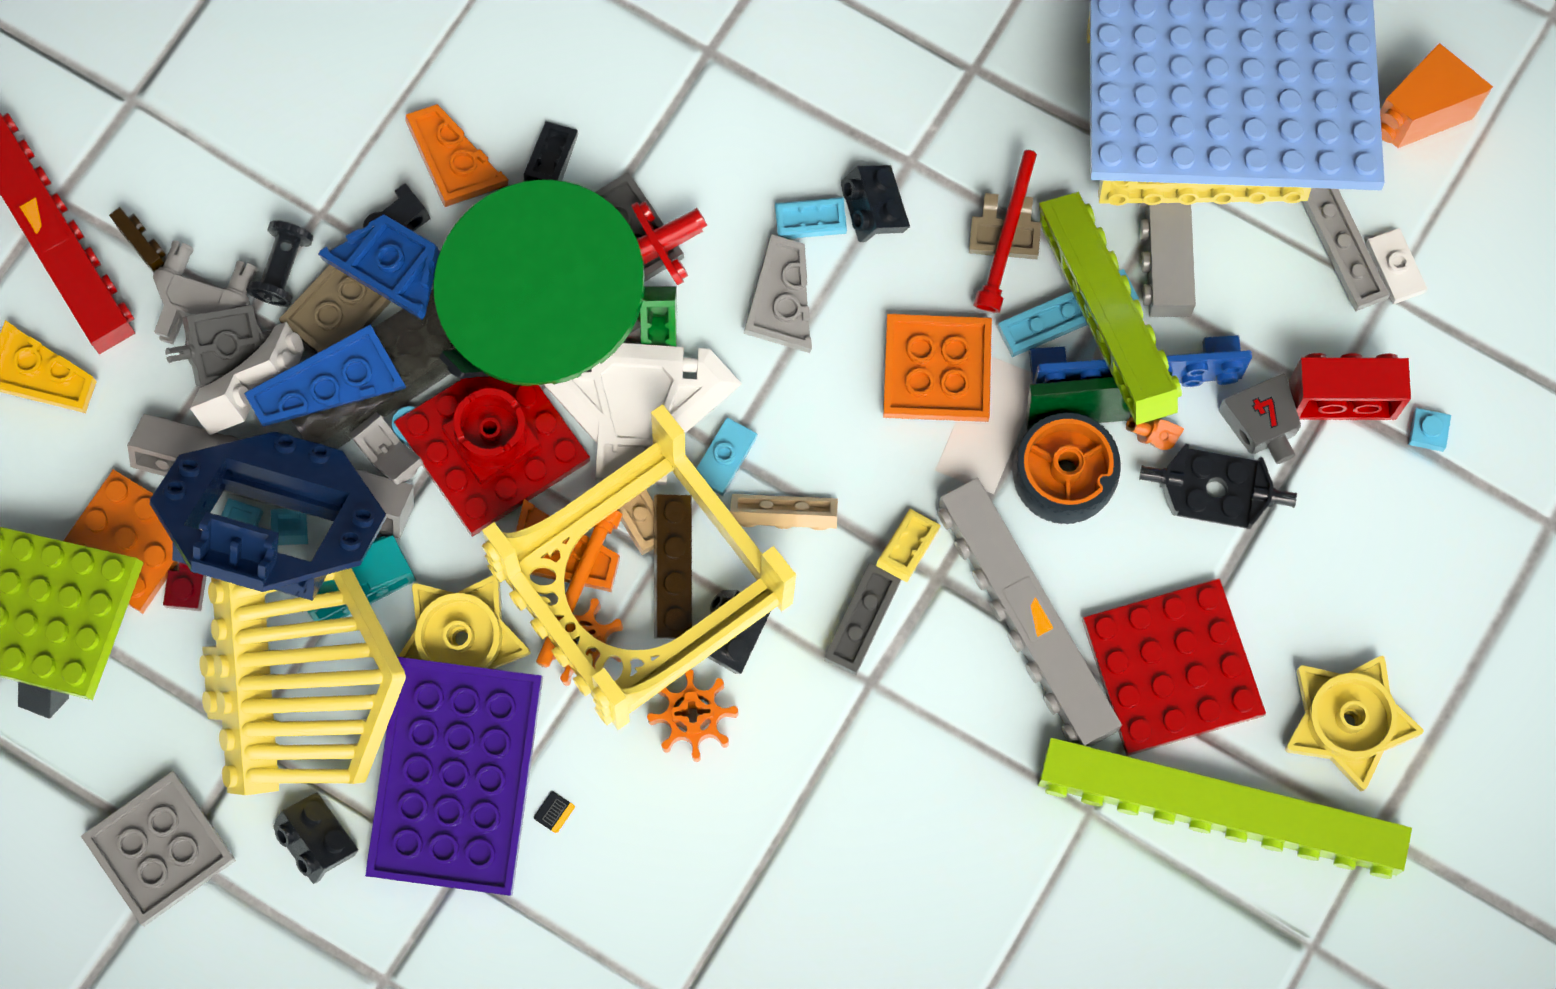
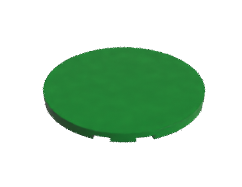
(539, 282)

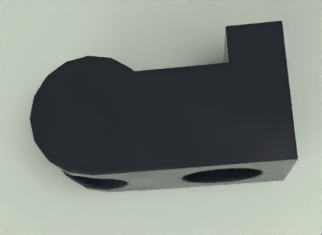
(405, 210)

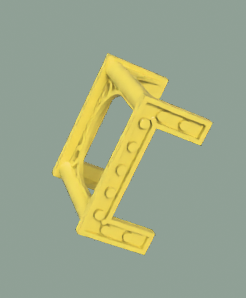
(519, 553)

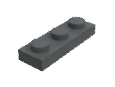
(862, 619)

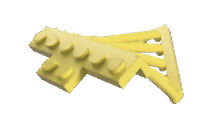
(241, 685)

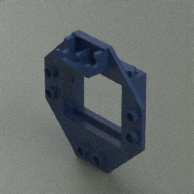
(279, 472)

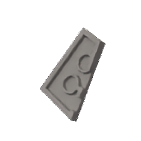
(780, 298)

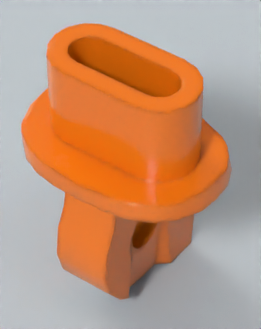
(1157, 432)

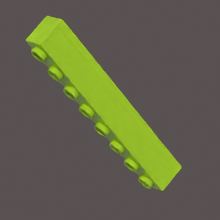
(1109, 308)

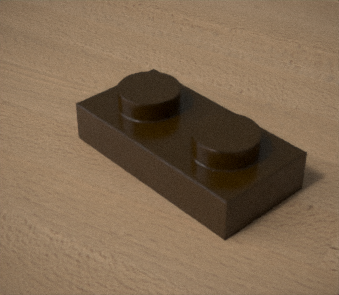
(132, 230)

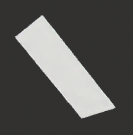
(985, 447)

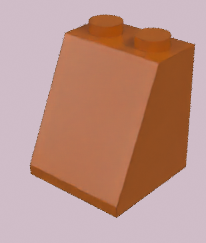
(1432, 99)

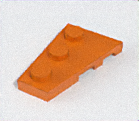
(450, 158)

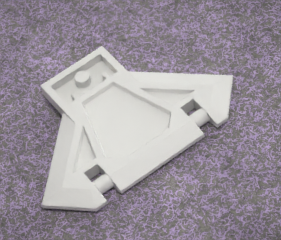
(621, 393)

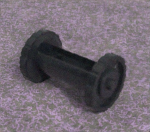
(279, 264)

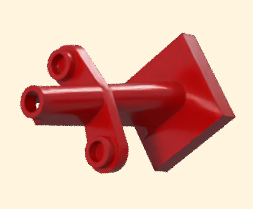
(661, 240)

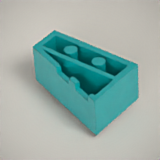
(379, 575)

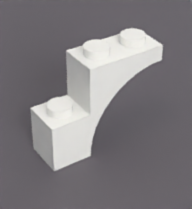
(224, 401)

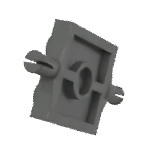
(218, 342)

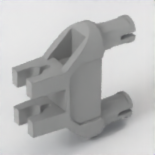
(189, 297)

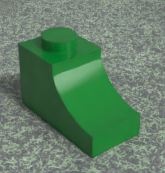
(659, 316)

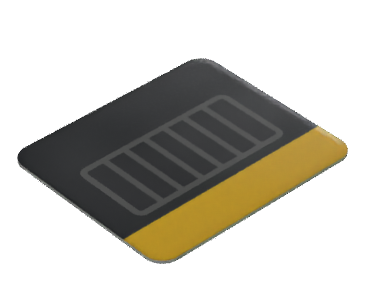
(554, 812)

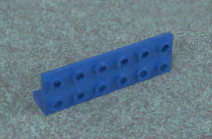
(1219, 362)

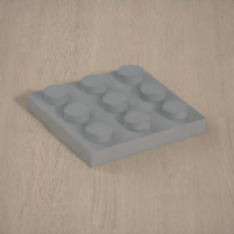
(158, 848)

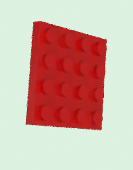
(1173, 666)

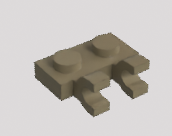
(987, 230)

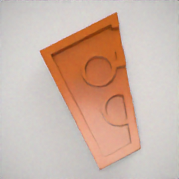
(604, 569)

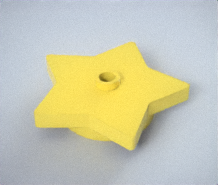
(472, 610)
(1365, 697)

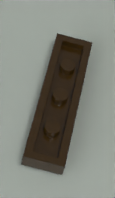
(672, 565)

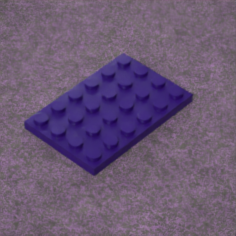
(455, 777)

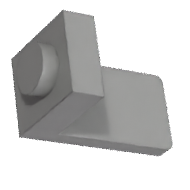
(386, 450)

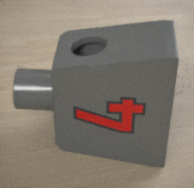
(1264, 417)

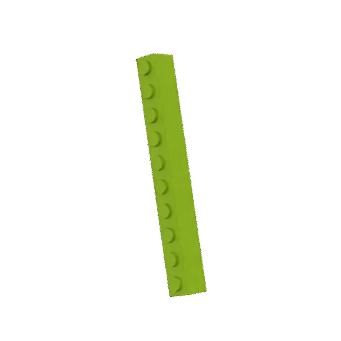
(1225, 807)

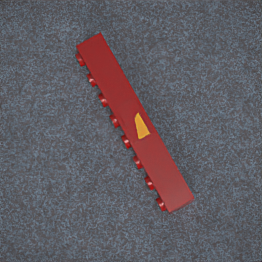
(59, 245)

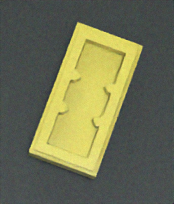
(908, 545)

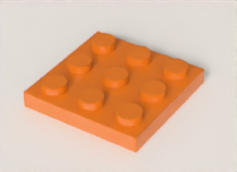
(937, 367)
(125, 524)

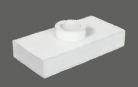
(1396, 266)

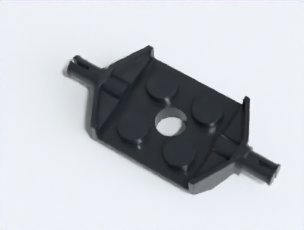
(1245, 482)

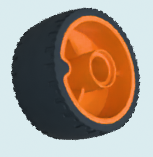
(1062, 494)

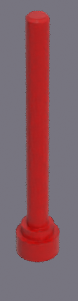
(990, 296)

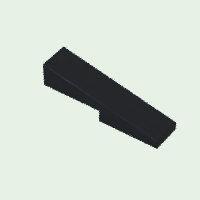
(551, 153)

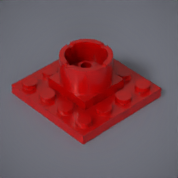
(491, 447)

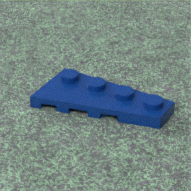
(334, 377)

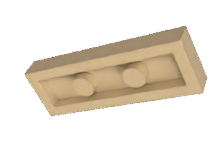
(784, 511)

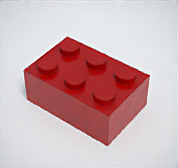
(1350, 387)

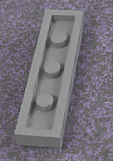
(1345, 248)

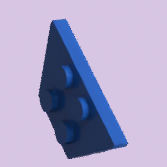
(389, 262)

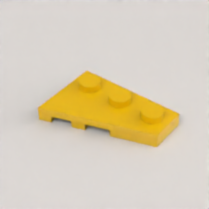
(40, 374)

